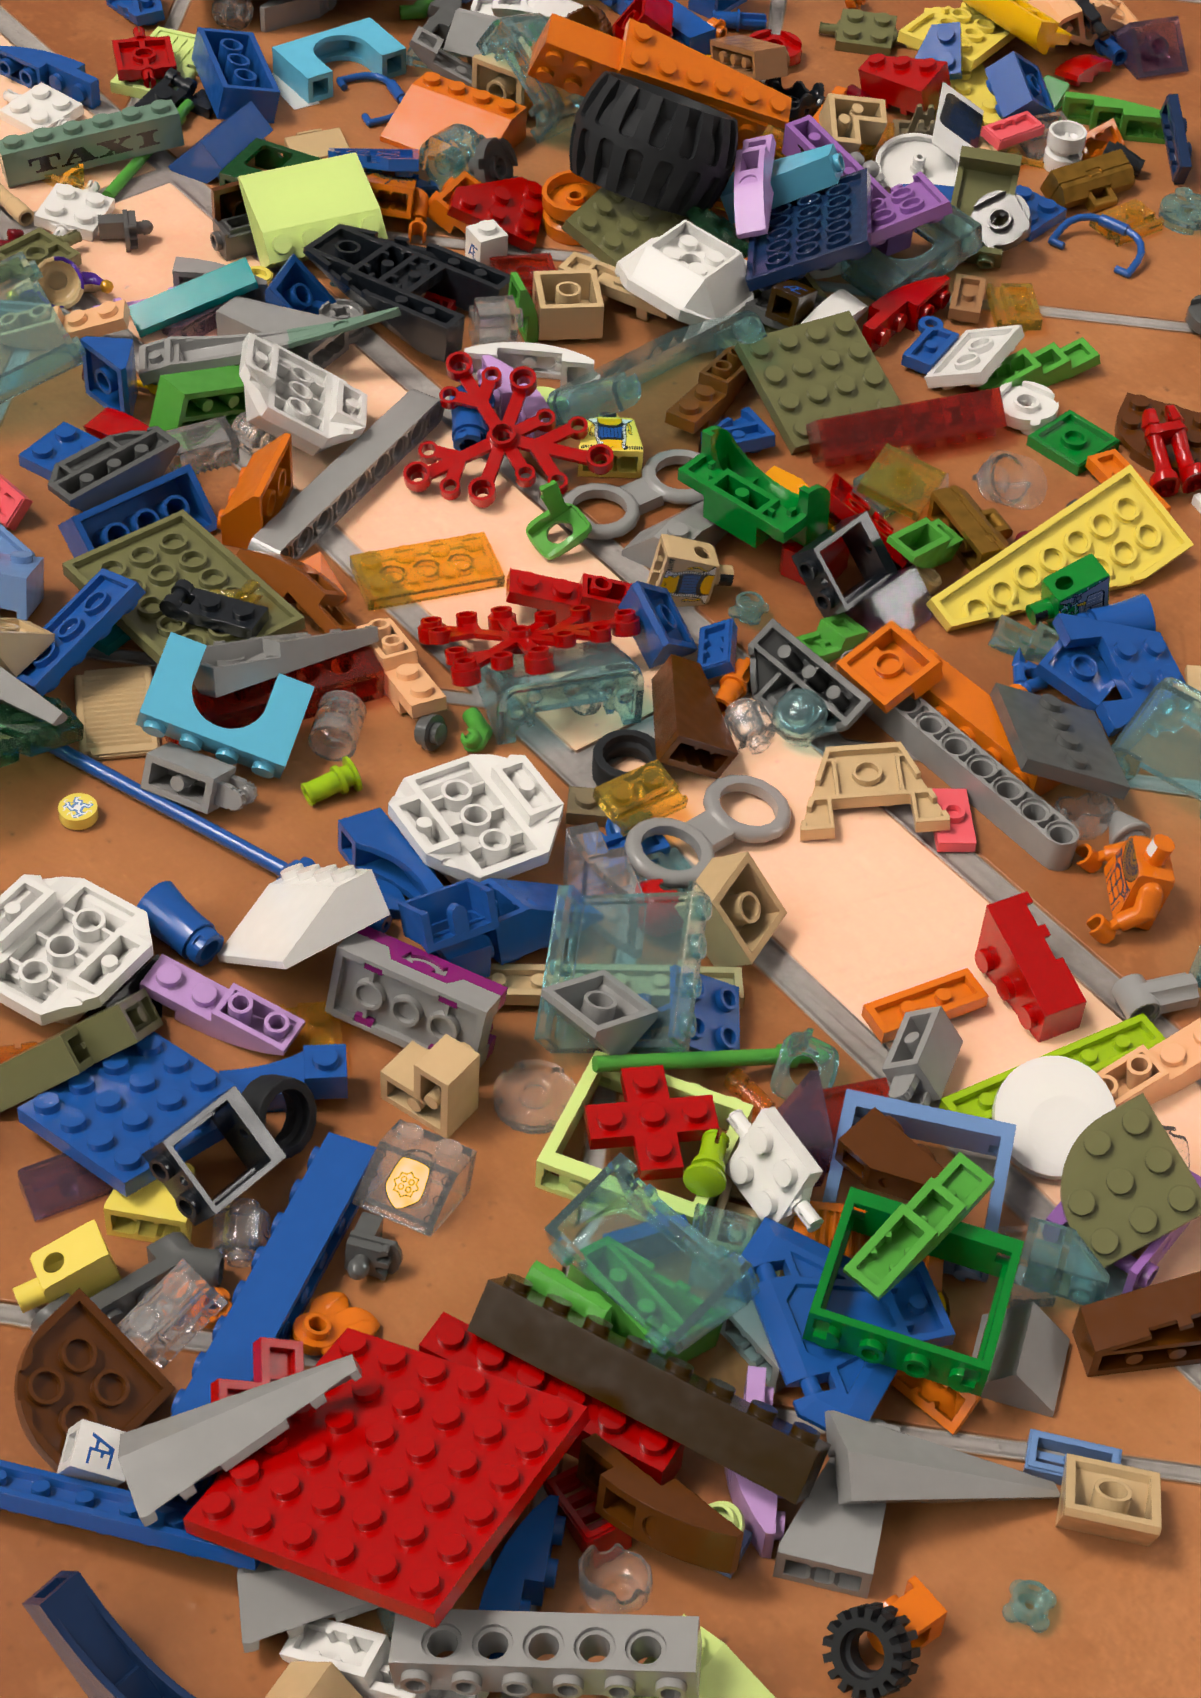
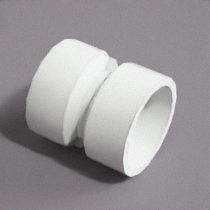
(1064, 144)

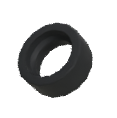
(620, 744)
(300, 1109)

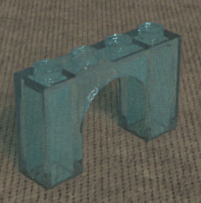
(952, 240)

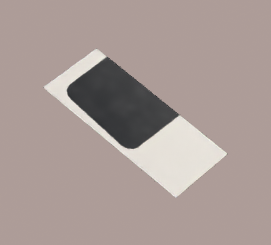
(956, 122)

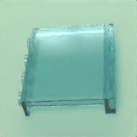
(641, 940)

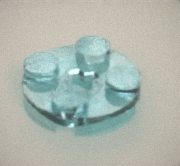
(1181, 211)

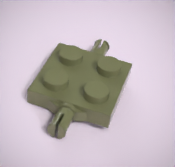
(863, 32)
(43, 245)

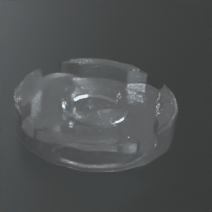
(532, 1096)

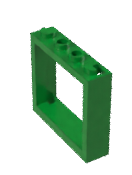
(964, 1246)

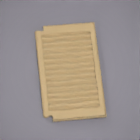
(109, 709)

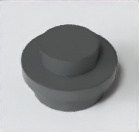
(430, 732)

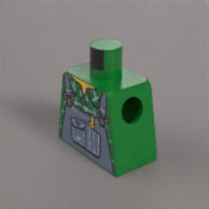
(1071, 591)

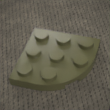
(1126, 1183)

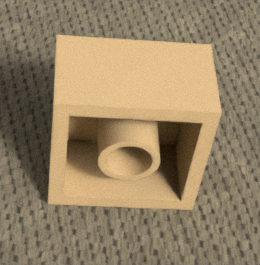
(568, 304)
(742, 910)

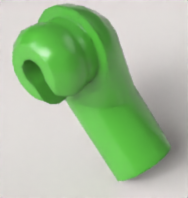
(415, 11)
(478, 729)

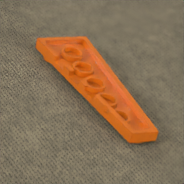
(680, 69)

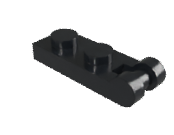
(165, 91)
(214, 610)

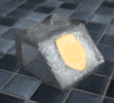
(416, 1177)

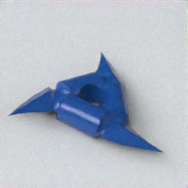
(1024, 668)

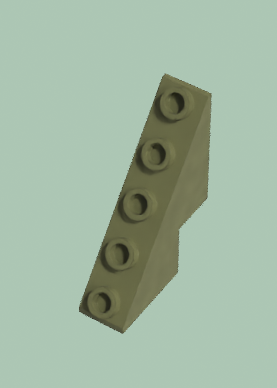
(77, 1048)

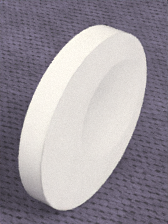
(912, 153)
(1051, 1106)

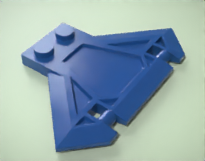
(784, 1306)

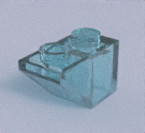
(1060, 1264)

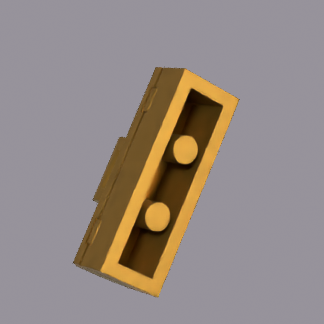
(1089, 179)
(981, 529)

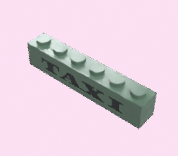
(91, 142)

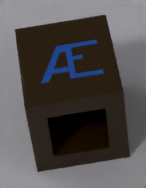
(790, 302)

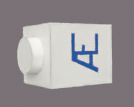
(485, 241)
(92, 1454)

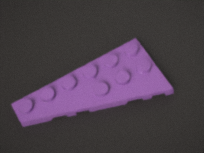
(907, 209)

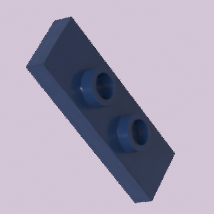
(1174, 132)

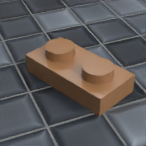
(967, 298)

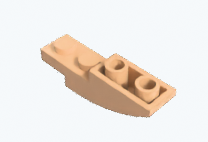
(97, 320)
(404, 678)
(1159, 1070)

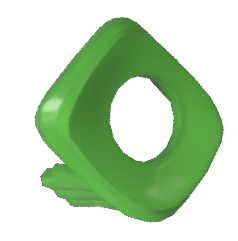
(557, 513)

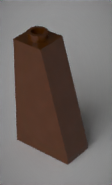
(689, 721)

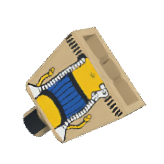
(688, 570)

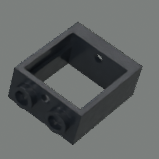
(874, 565)
(243, 1133)

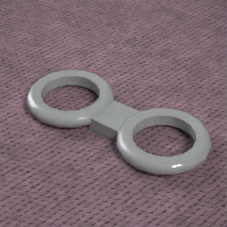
(637, 496)
(709, 830)

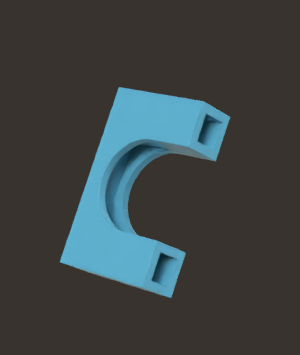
(364, 41)
(172, 713)

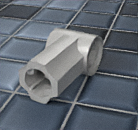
(1155, 995)

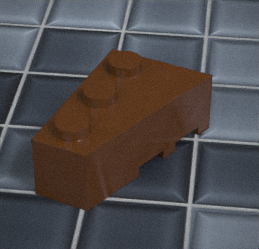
(1142, 1328)

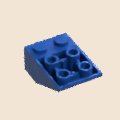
(524, 917)

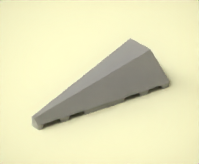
(895, 1467)

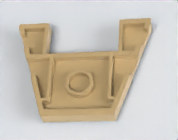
(869, 778)

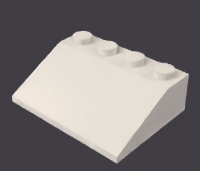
(305, 915)

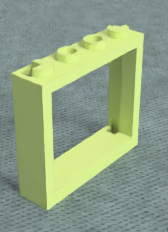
(577, 1175)

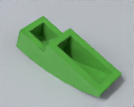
(926, 543)

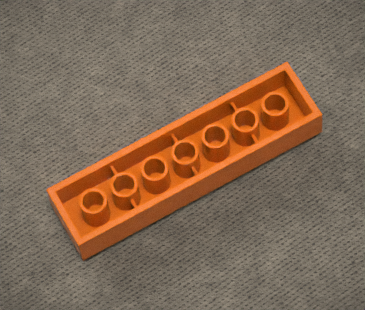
(576, 55)

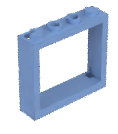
(941, 1128)

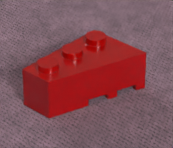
(904, 81)
(1025, 970)

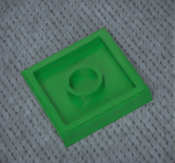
(1070, 441)

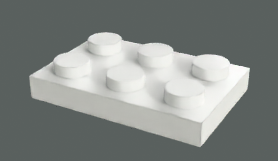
(974, 357)

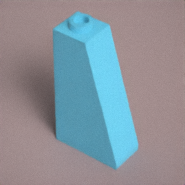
(796, 176)

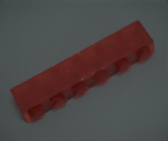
(906, 425)

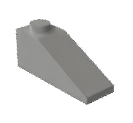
(284, 13)

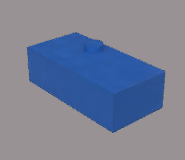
(234, 72)

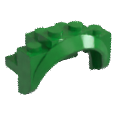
(749, 501)

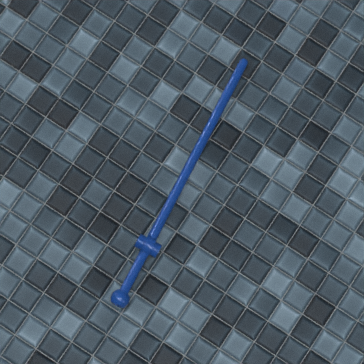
(187, 817)

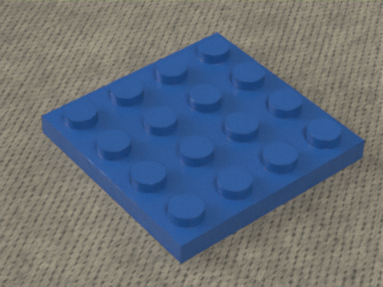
(125, 1108)

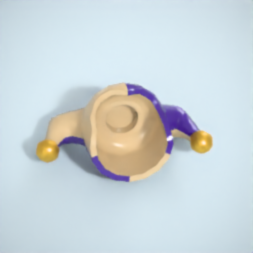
(66, 283)

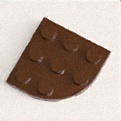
(1132, 437)
(84, 1370)

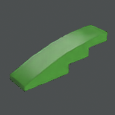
(1133, 120)
(1045, 365)
(918, 1226)

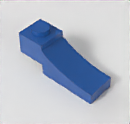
(318, 1066)

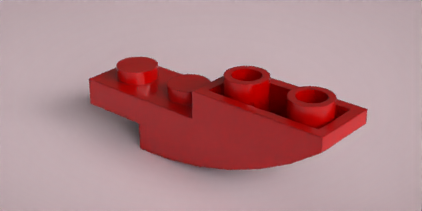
(904, 309)
(560, 594)

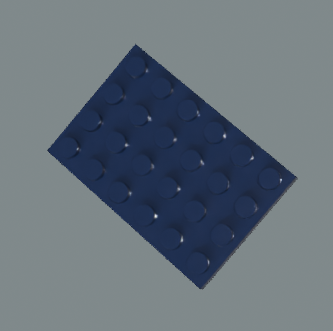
(813, 233)

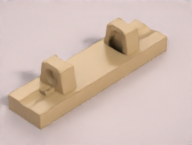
(611, 284)

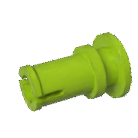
(332, 782)
(707, 1170)

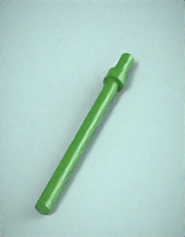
(137, 162)
(694, 1059)

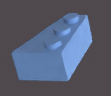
(21, 582)

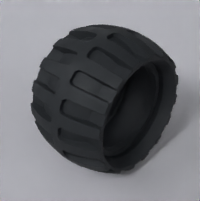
(652, 144)

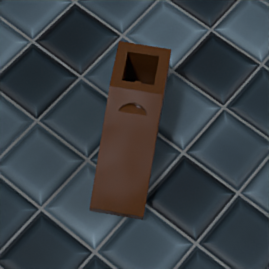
(885, 1157)

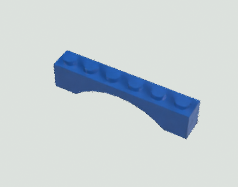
(377, 844)

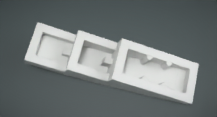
(358, 1655)

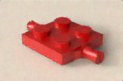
(143, 57)

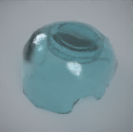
(800, 717)

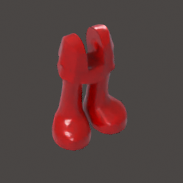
(1174, 432)

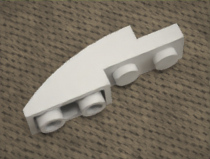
(516, 7)

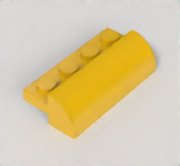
(1023, 22)

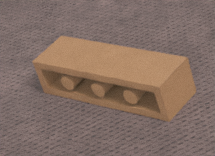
(751, 56)

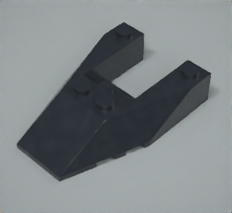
(396, 274)

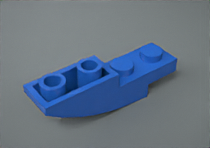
(62, 73)
(526, 1562)

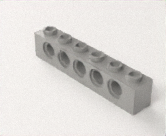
(568, 1636)

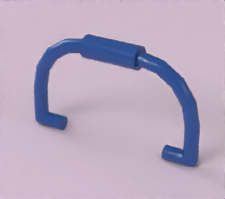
(391, 85)
(1108, 223)

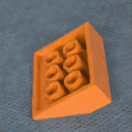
(438, 102)

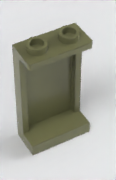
(977, 175)

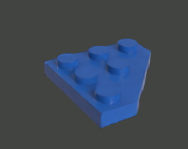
(373, 160)

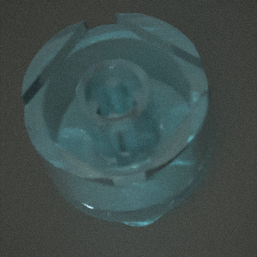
(448, 153)

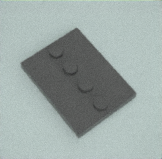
(1059, 741)

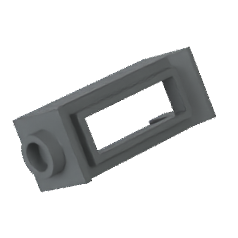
(233, 237)

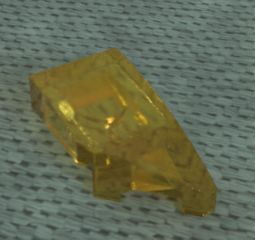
(74, 177)

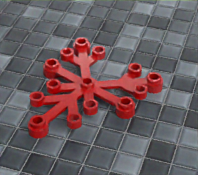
(542, 447)
(520, 639)

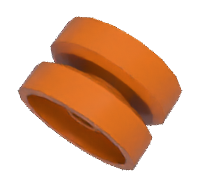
(560, 199)

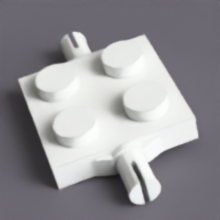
(39, 108)
(72, 209)
(773, 1169)

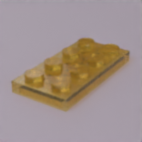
(426, 571)

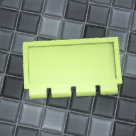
(182, 48)

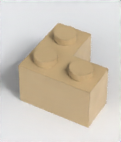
(853, 120)
(434, 1084)

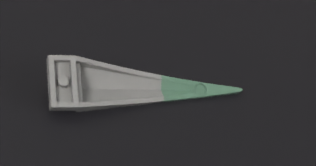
(194, 353)

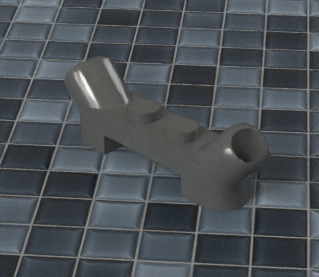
(163, 1256)

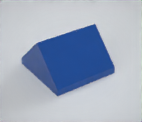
(297, 288)
(110, 372)
(660, 624)

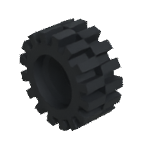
(895, 1643)

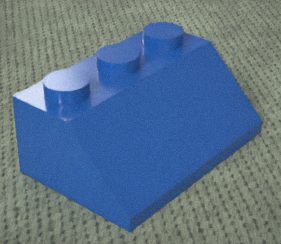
(222, 144)

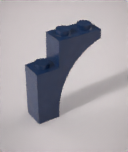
(94, 1643)

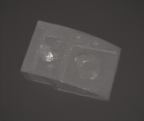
(593, 866)

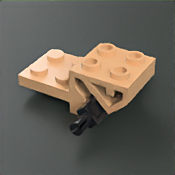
(1087, 18)

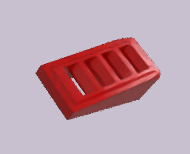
(599, 1533)

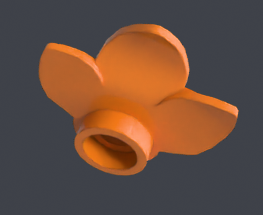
(327, 1320)

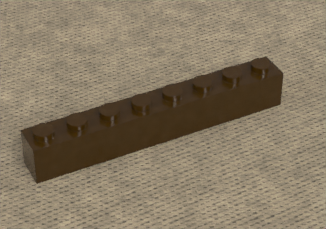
(650, 1388)

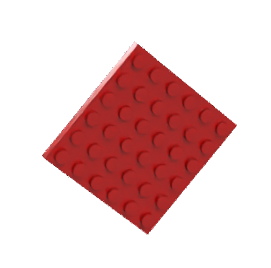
(393, 1479)

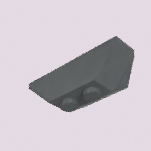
(112, 467)
(785, 663)

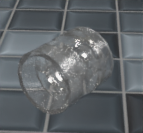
(337, 725)

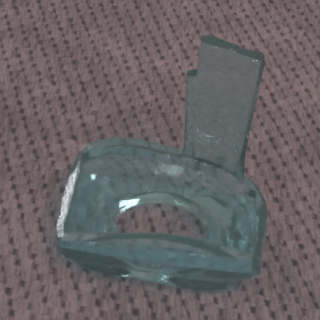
(803, 1044)

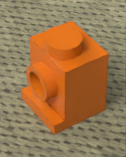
(921, 1609)

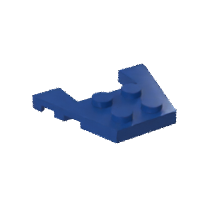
(1132, 656)

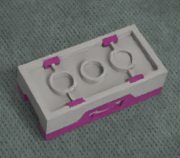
(411, 994)

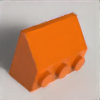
(259, 493)

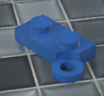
(929, 345)

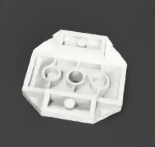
(687, 275)
(298, 398)
(479, 817)
(67, 947)

